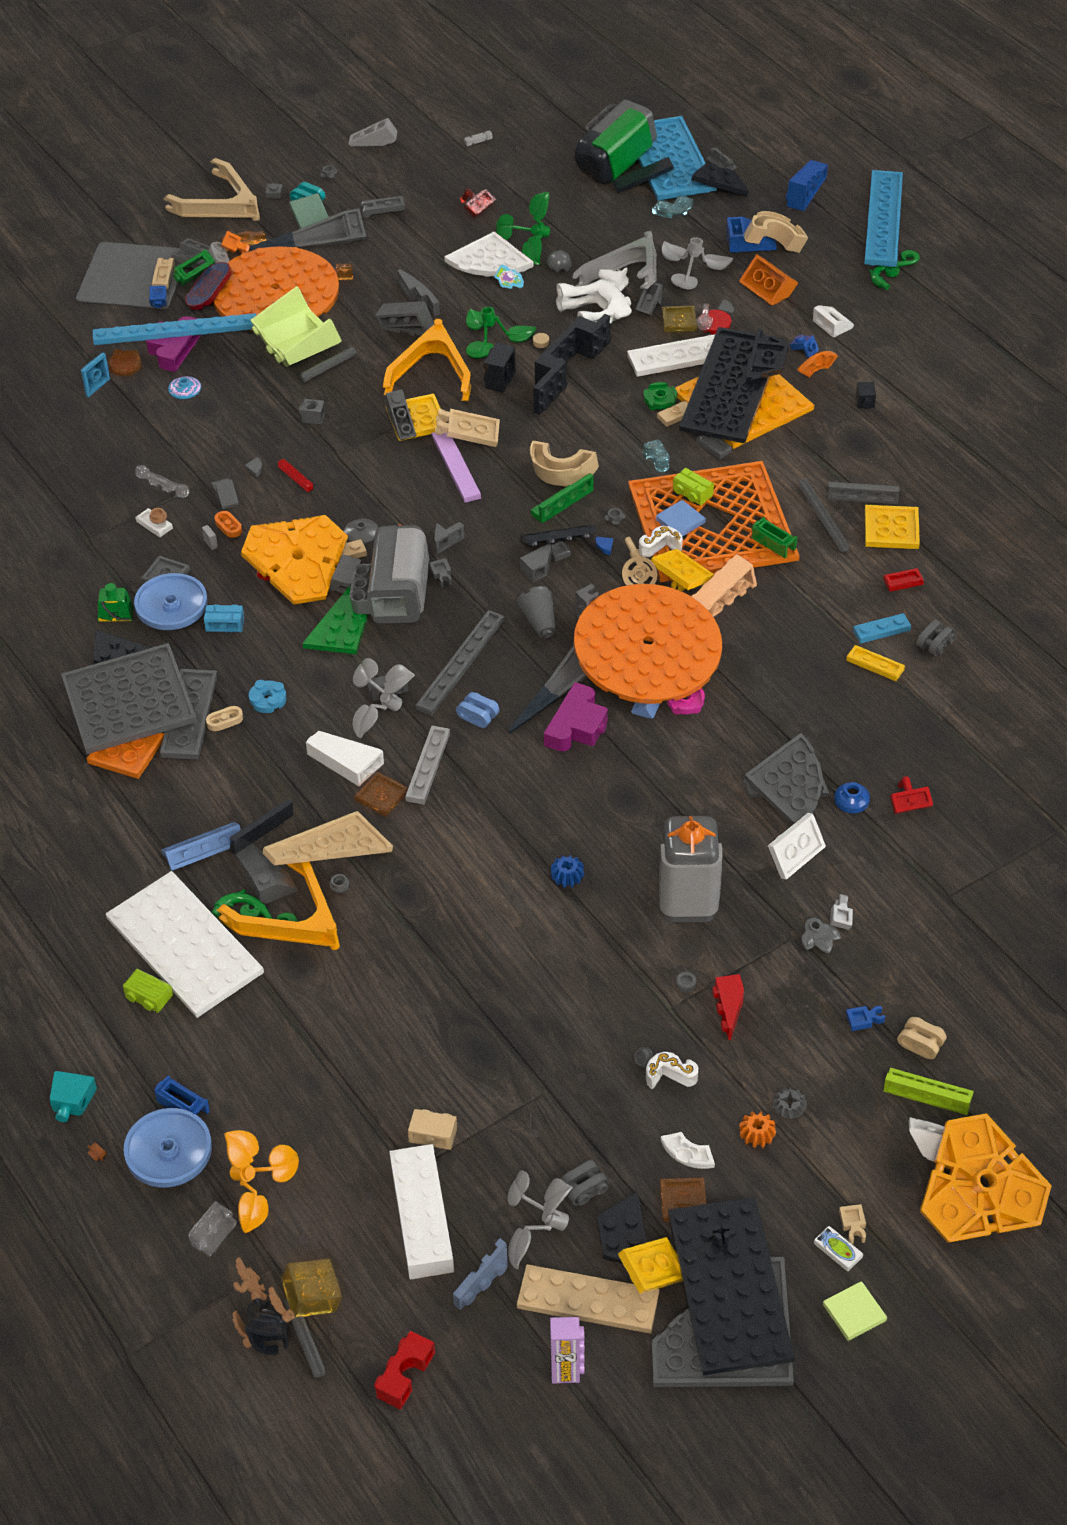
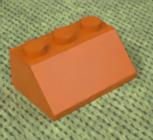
(767, 281)

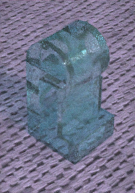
(658, 454)

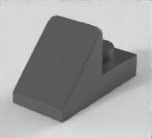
(649, 299)
(225, 493)
(446, 538)

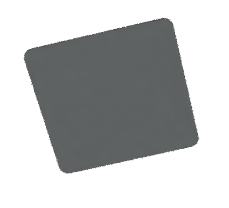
(124, 274)

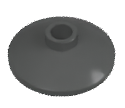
(361, 529)

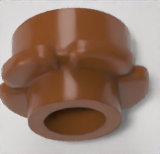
(96, 1152)

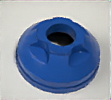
(852, 802)

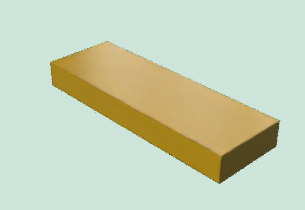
(875, 663)

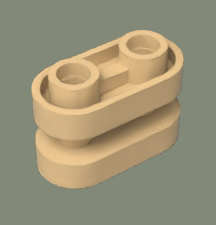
(922, 1037)

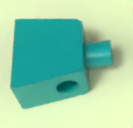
(71, 1094)

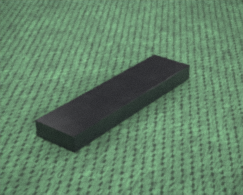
(643, 174)
(261, 826)

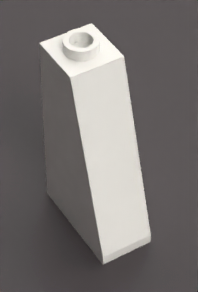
(345, 756)

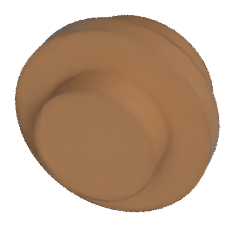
(158, 516)

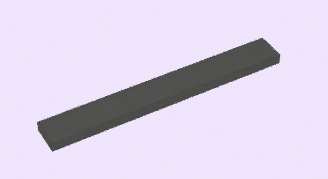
(459, 663)

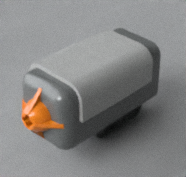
(397, 577)
(690, 869)

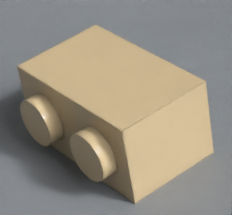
(432, 1128)

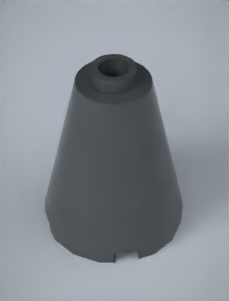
(539, 610)

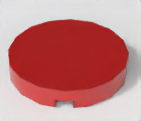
(720, 319)

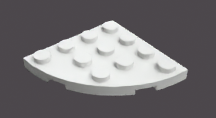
(487, 255)

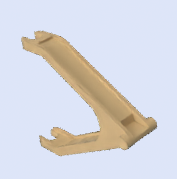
(239, 206)

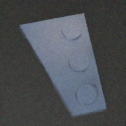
(481, 1280)

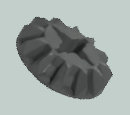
(781, 1106)

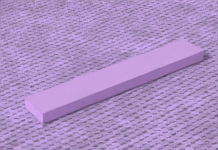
(457, 467)

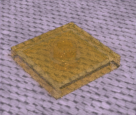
(679, 318)

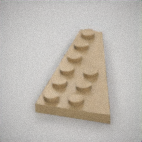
(336, 839)

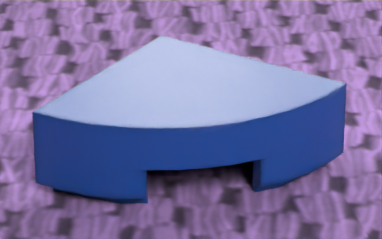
(604, 544)

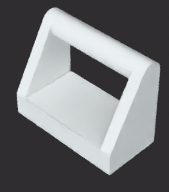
(823, 318)

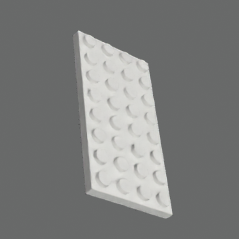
(184, 944)

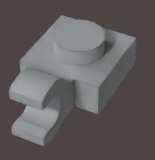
(840, 914)

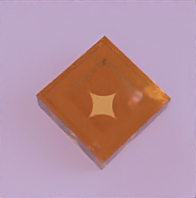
(344, 271)

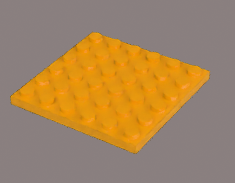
(778, 406)

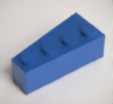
(805, 184)

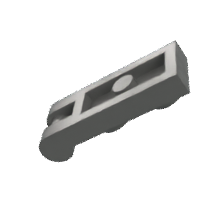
(382, 205)

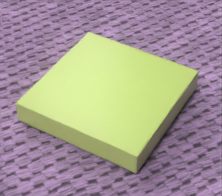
(854, 1311)

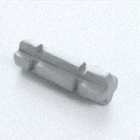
(478, 138)

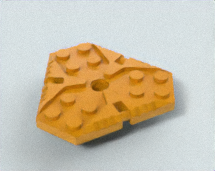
(302, 556)
(959, 1202)

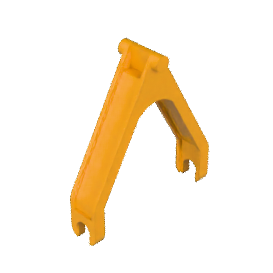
(432, 341)
(316, 930)

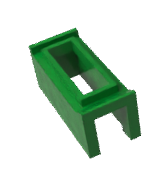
(183, 278)
(773, 537)

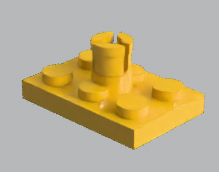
(681, 570)
(651, 1265)

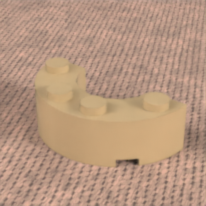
(776, 227)
(559, 470)

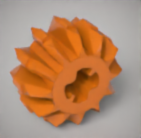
(757, 1129)

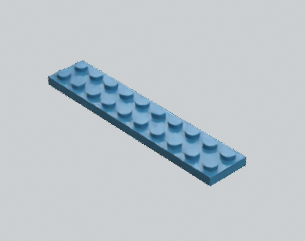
(883, 218)

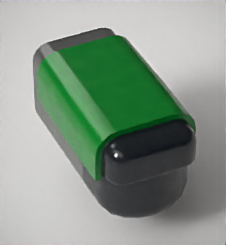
(615, 140)

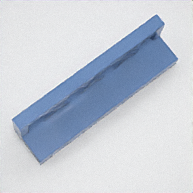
(200, 846)

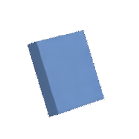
(681, 517)

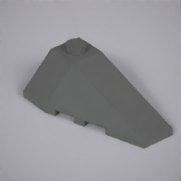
(267, 880)

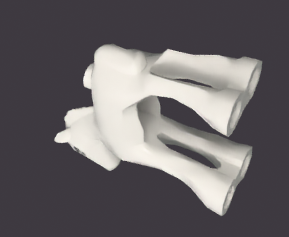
(604, 292)

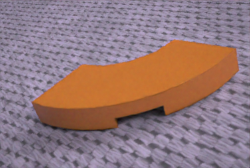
(816, 362)

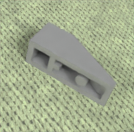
(375, 135)

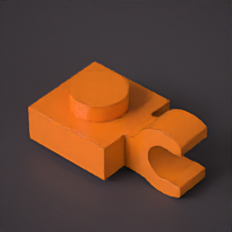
(232, 243)

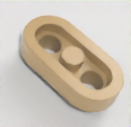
(224, 718)

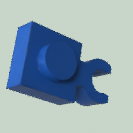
(861, 1018)

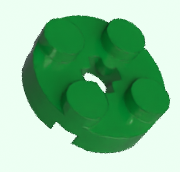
(666, 400)

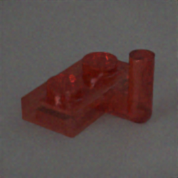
(478, 202)

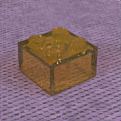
(311, 1287)

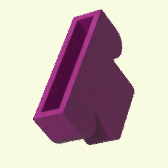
(172, 350)
(576, 720)

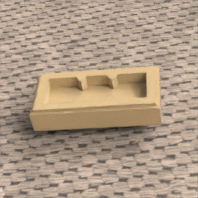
(673, 414)

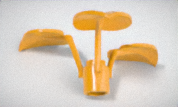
(240, 1150)

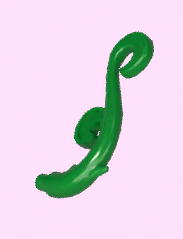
(892, 271)
(259, 907)

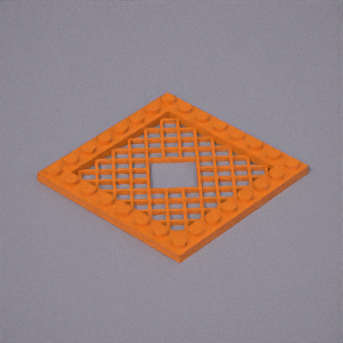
(755, 473)

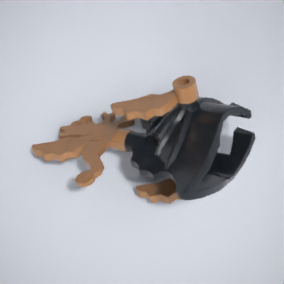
(264, 1321)

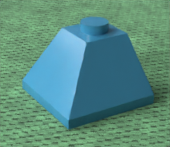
(95, 374)

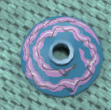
(184, 387)

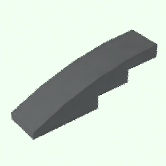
(417, 291)

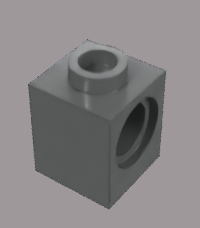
(312, 411)

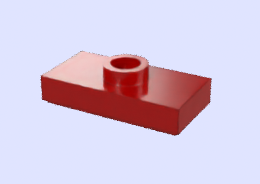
(903, 579)

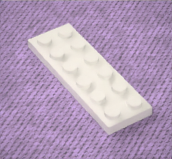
(670, 355)

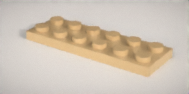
(588, 1298)

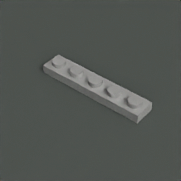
(427, 765)

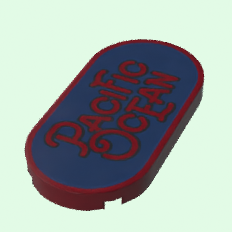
(208, 285)

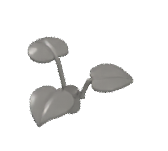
(695, 248)
(395, 680)
(551, 1217)

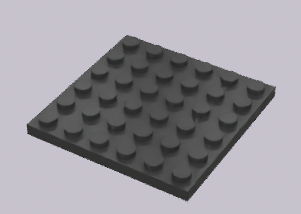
(128, 698)

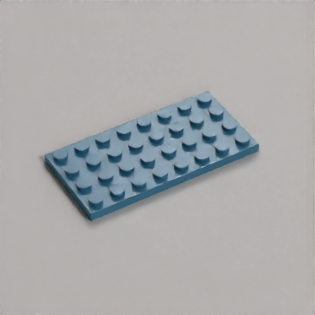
(678, 144)

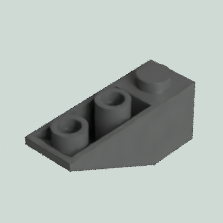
(400, 414)

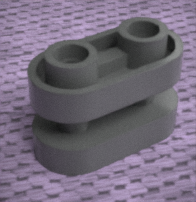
(936, 638)
(585, 1182)

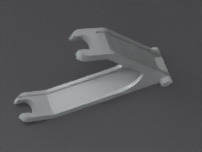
(636, 251)

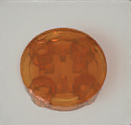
(124, 362)

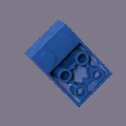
(735, 236)

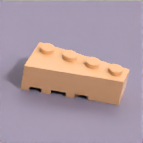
(726, 585)

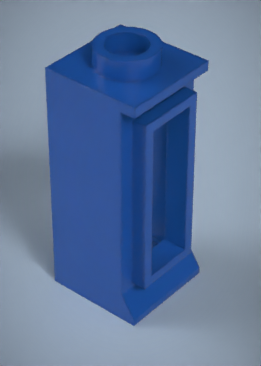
(167, 1100)

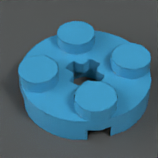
(264, 688)

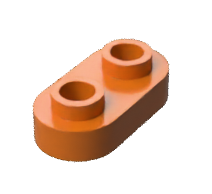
(228, 524)

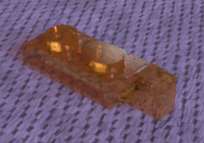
(251, 238)

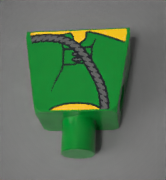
(114, 604)

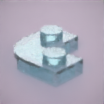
(666, 209)

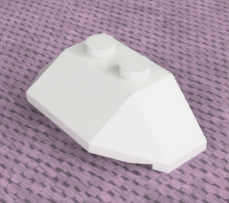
(927, 1136)

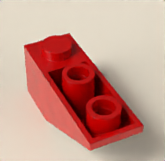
(730, 999)

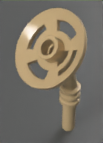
(640, 570)

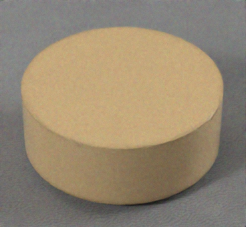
(541, 340)

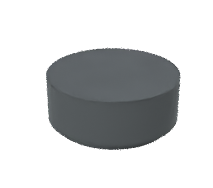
(686, 982)

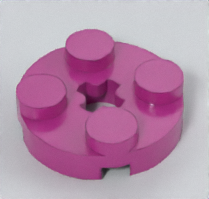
(691, 705)

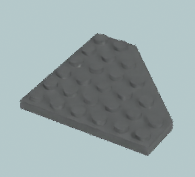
(677, 1359)

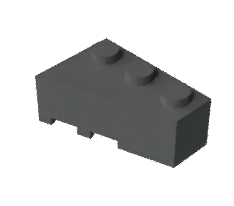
(406, 317)

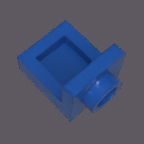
(158, 296)
(806, 343)

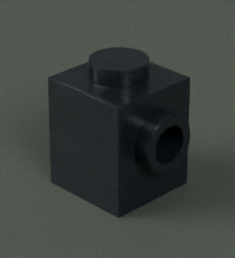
(865, 395)

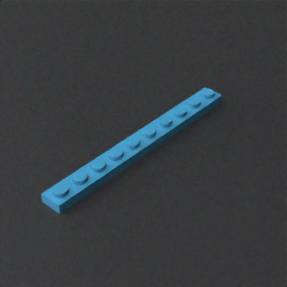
(172, 329)

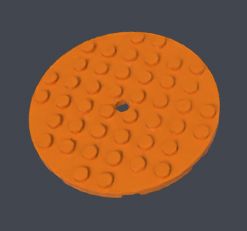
(284, 268)
(614, 652)

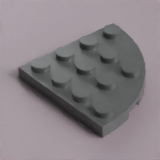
(789, 779)

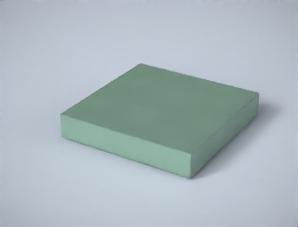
(308, 210)

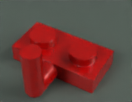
(911, 798)

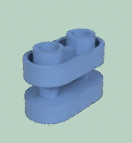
(477, 709)

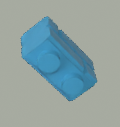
(224, 618)

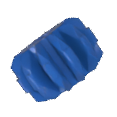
(567, 871)

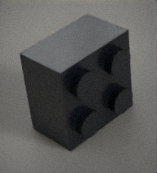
(499, 367)

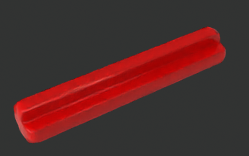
(293, 473)

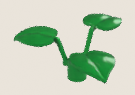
(538, 208)
(487, 318)

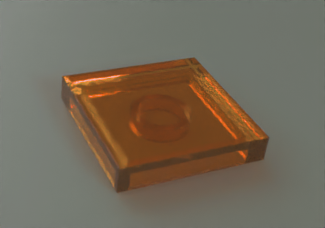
(381, 794)
(681, 1193)

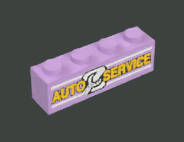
(567, 1350)

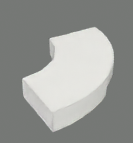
(687, 1152)

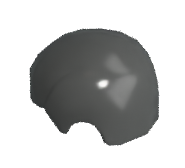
(559, 260)

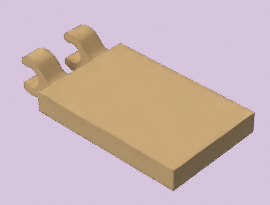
(468, 427)

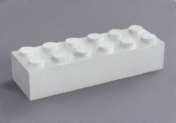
(421, 1212)

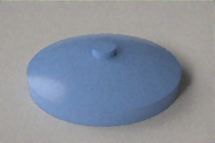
(170, 601)
(167, 1147)

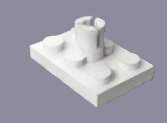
(796, 846)

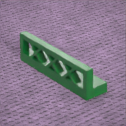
(563, 499)

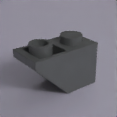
(537, 563)

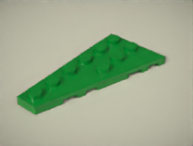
(339, 629)

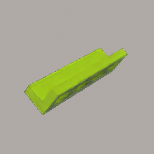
(928, 1091)

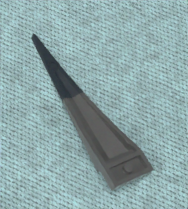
(337, 229)
(557, 685)

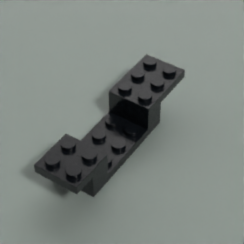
(580, 337)

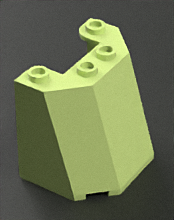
(293, 329)

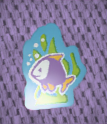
(509, 277)

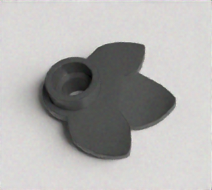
(820, 937)

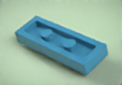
(881, 628)

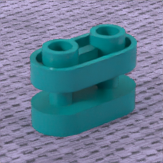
(305, 189)

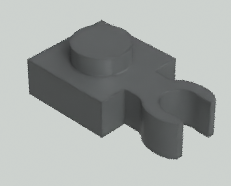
(441, 570)

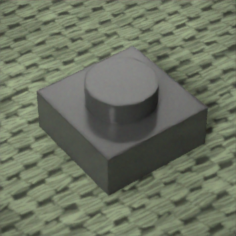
(274, 190)

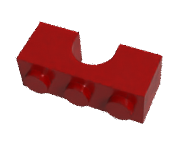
(412, 1353)

